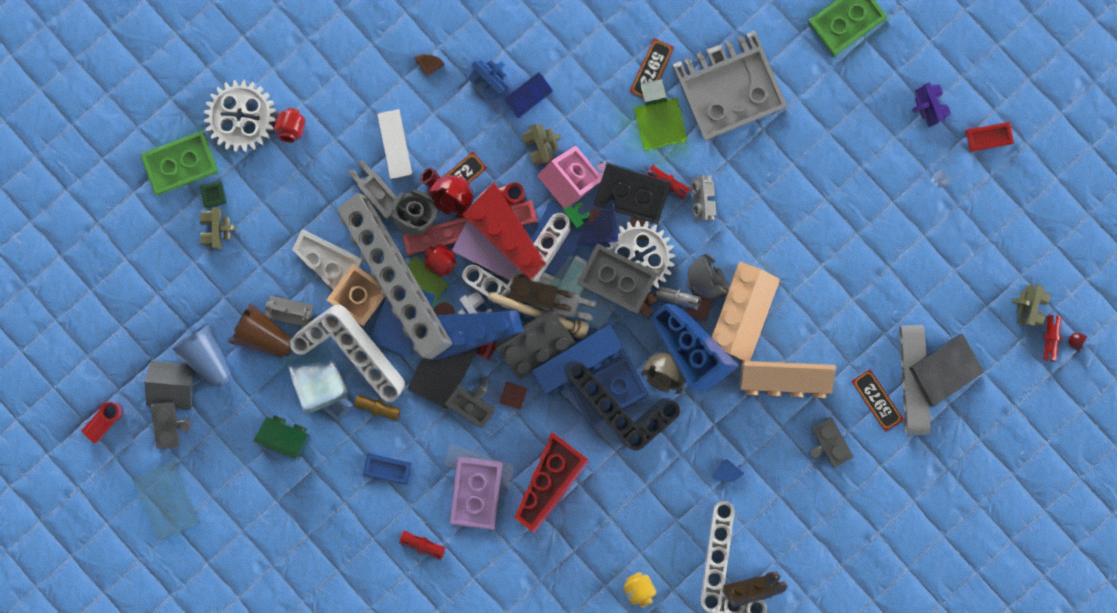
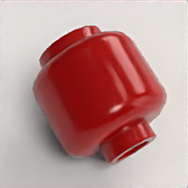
(289, 125)
(440, 260)

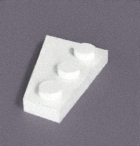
(324, 257)

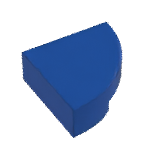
(728, 472)

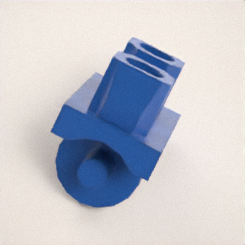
(495, 84)

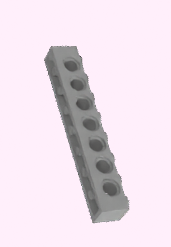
(436, 338)

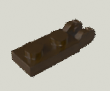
(538, 294)
(754, 589)

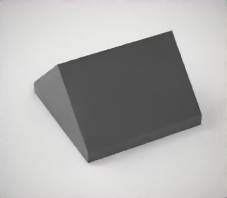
(170, 383)

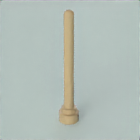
(577, 328)

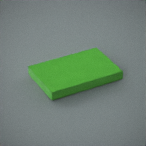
(846, 23)
(179, 163)

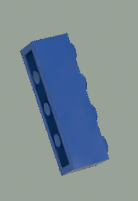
(589, 352)

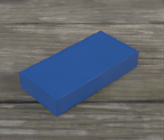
(387, 469)

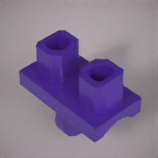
(928, 104)

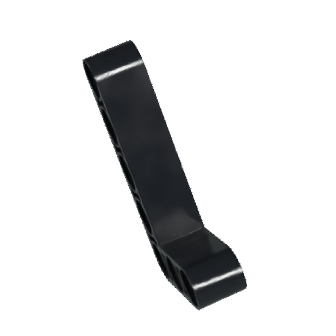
(615, 411)

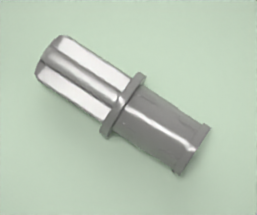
(678, 297)

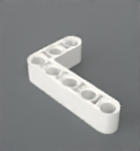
(548, 232)
(352, 348)
(721, 567)

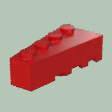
(500, 225)
(550, 481)

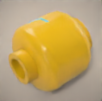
(639, 590)

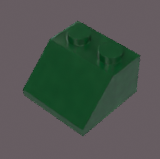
(282, 438)

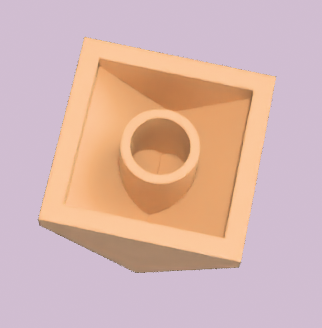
(358, 294)

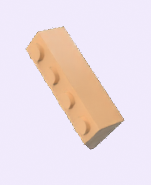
(744, 311)
(786, 378)

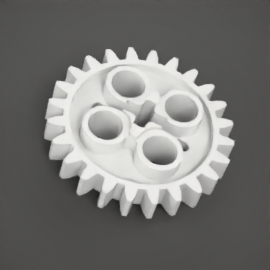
(243, 96)
(627, 240)

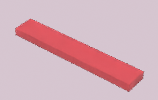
(449, 232)

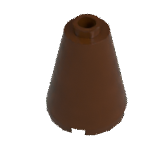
(260, 334)

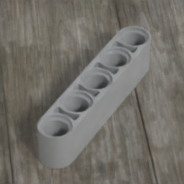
(914, 403)

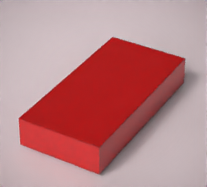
(989, 137)

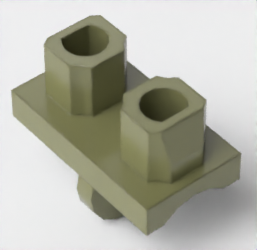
(545, 142)
(215, 219)
(1029, 303)

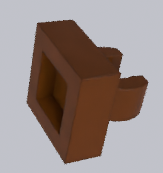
(645, 311)

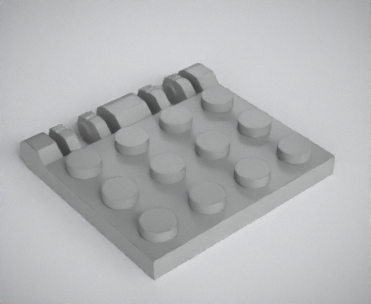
(731, 89)

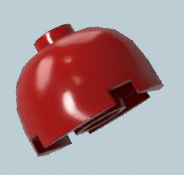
(451, 194)

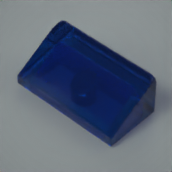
(528, 95)

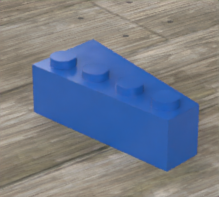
(477, 330)
(693, 350)

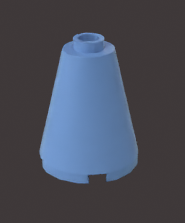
(204, 355)

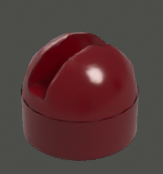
(429, 177)
(1077, 340)

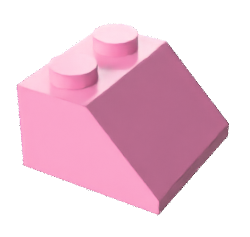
(570, 177)

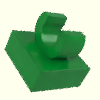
(574, 217)

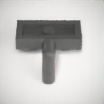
(470, 404)
(167, 424)
(831, 443)

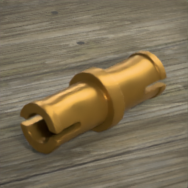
(377, 407)

